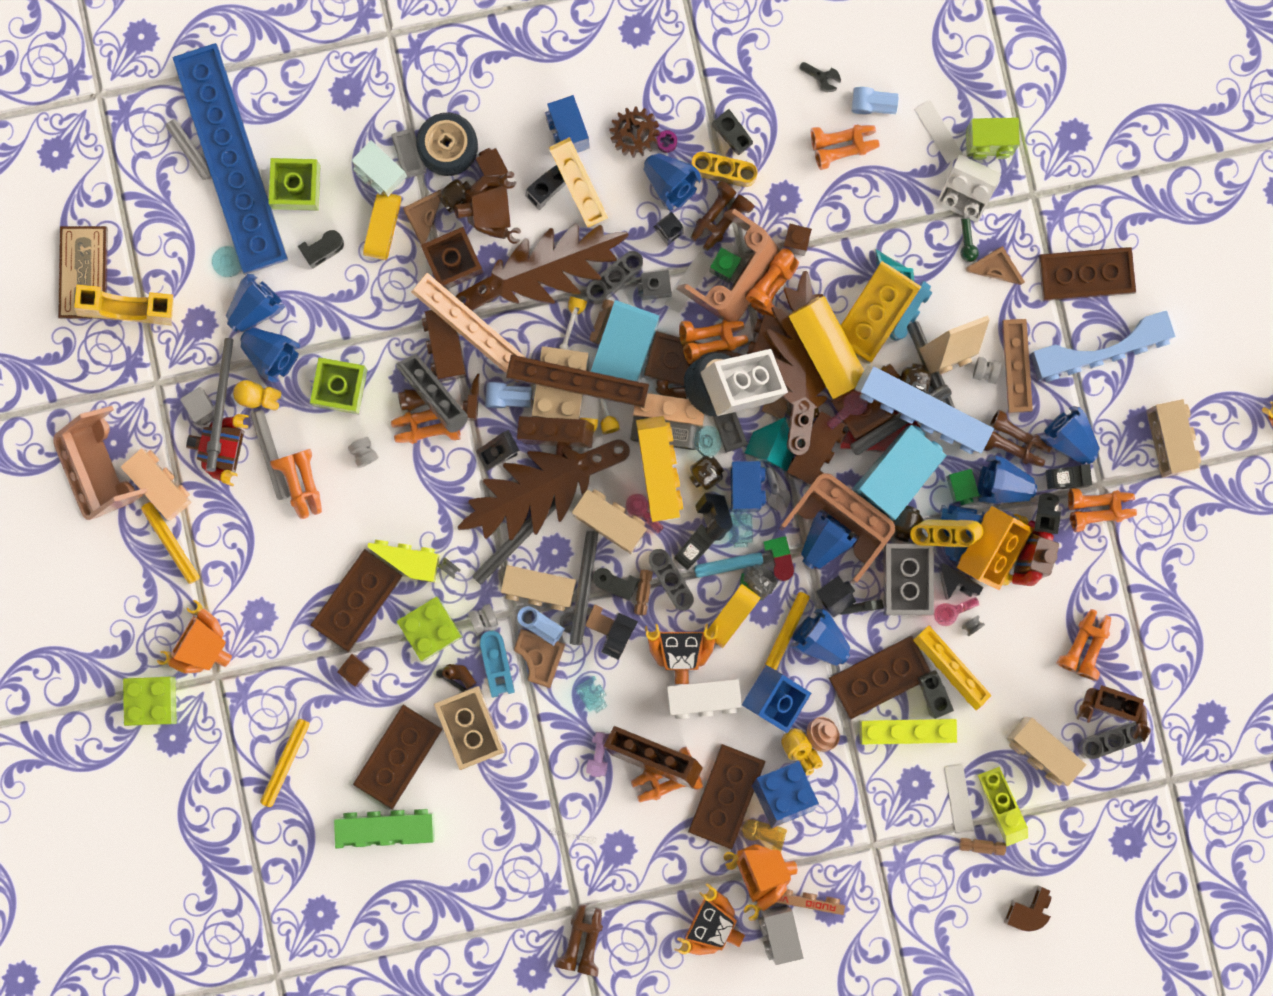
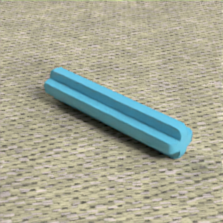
(728, 564)

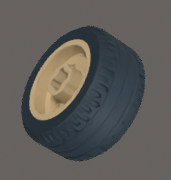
(432, 140)
(695, 386)

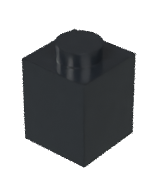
(836, 596)

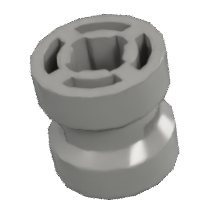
(987, 370)
(363, 453)
(487, 615)

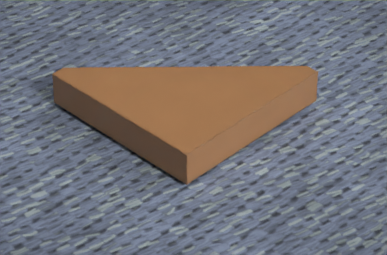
(422, 215)
(997, 266)

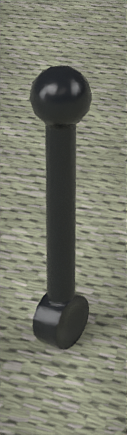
(451, 681)

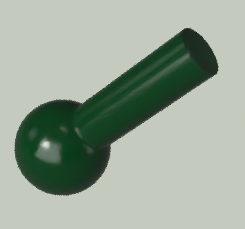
(969, 251)

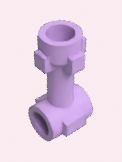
(597, 767)

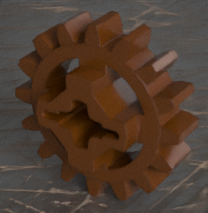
(644, 129)

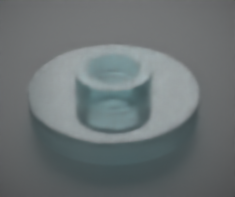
(226, 262)
(707, 441)

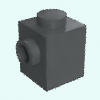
(655, 285)

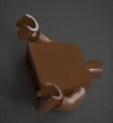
(488, 206)
(1117, 705)

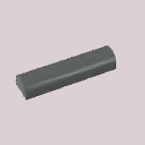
(433, 393)

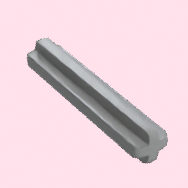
(188, 149)

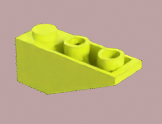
(415, 564)
(1003, 806)

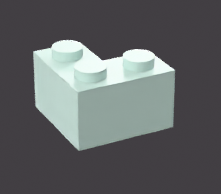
(378, 168)

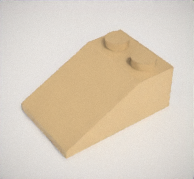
(955, 346)

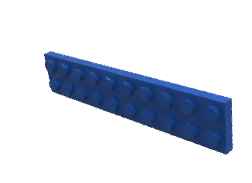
(230, 158)

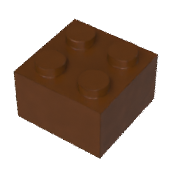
(452, 258)

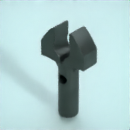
(822, 76)
(864, 606)

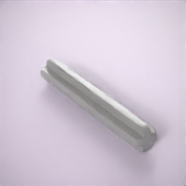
(269, 452)

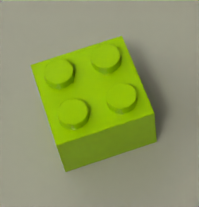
(992, 137)
(294, 184)
(338, 385)
(429, 629)
(149, 701)

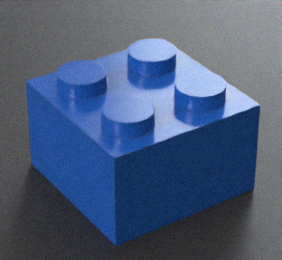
(566, 121)
(746, 486)
(776, 698)
(785, 794)

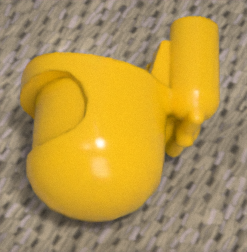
(253, 395)
(799, 748)

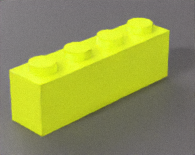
(908, 731)

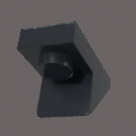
(498, 450)
(951, 579)

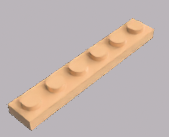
(465, 322)

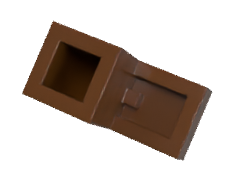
(1031, 917)

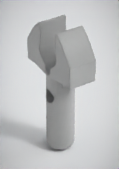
(775, 488)

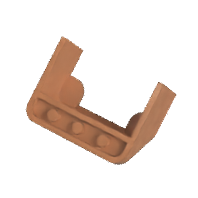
(732, 303)
(90, 467)
(851, 511)

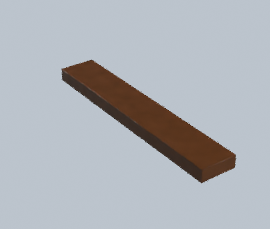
(577, 381)

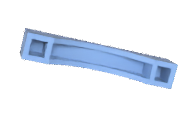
(1055, 360)

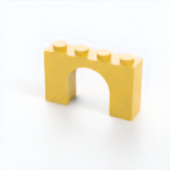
(94, 303)

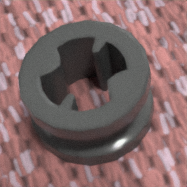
(449, 568)
(562, 619)
(973, 625)

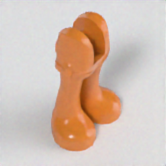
(855, 134)
(780, 270)
(725, 330)
(417, 433)
(287, 466)
(1080, 519)
(1087, 668)
(663, 788)

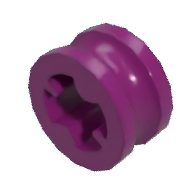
(671, 147)

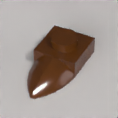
(471, 406)

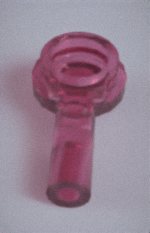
(852, 405)
(638, 506)
(947, 614)

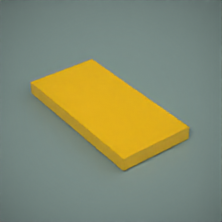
(878, 310)

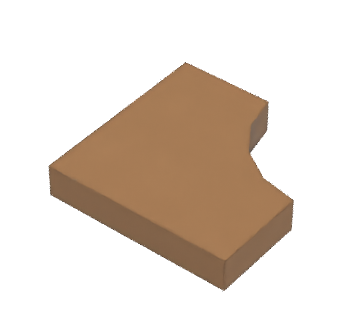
(540, 657)

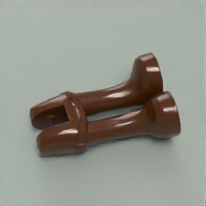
(725, 195)
(1002, 424)
(569, 959)

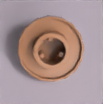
(822, 734)

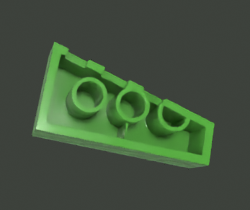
(384, 829)

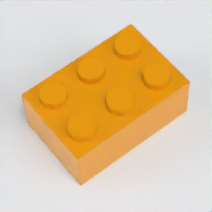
(997, 550)

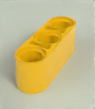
(736, 166)
(382, 226)
(956, 530)
(734, 614)

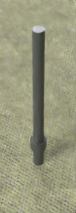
(214, 445)

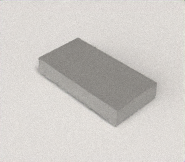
(407, 152)

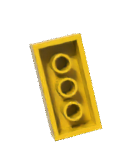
(658, 471)

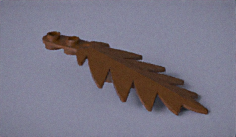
(545, 266)
(801, 375)
(537, 488)

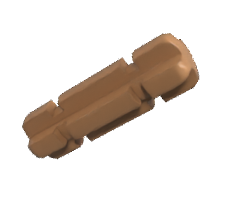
(601, 321)
(643, 592)
(982, 846)

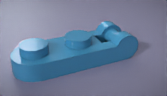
(912, 312)
(496, 663)

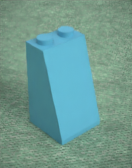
(625, 342)
(900, 472)

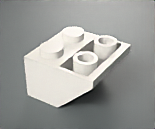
(968, 188)

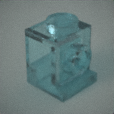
(745, 521)
(592, 695)

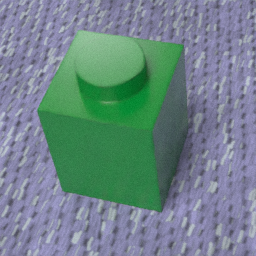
(725, 265)
(962, 487)

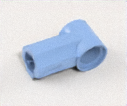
(867, 100)
(500, 395)
(541, 626)

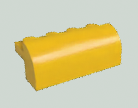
(827, 346)

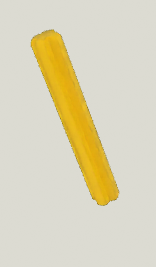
(170, 542)
(787, 630)
(284, 763)

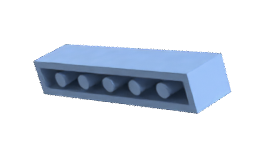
(924, 409)

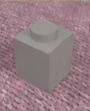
(199, 406)

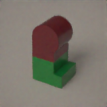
(783, 564)

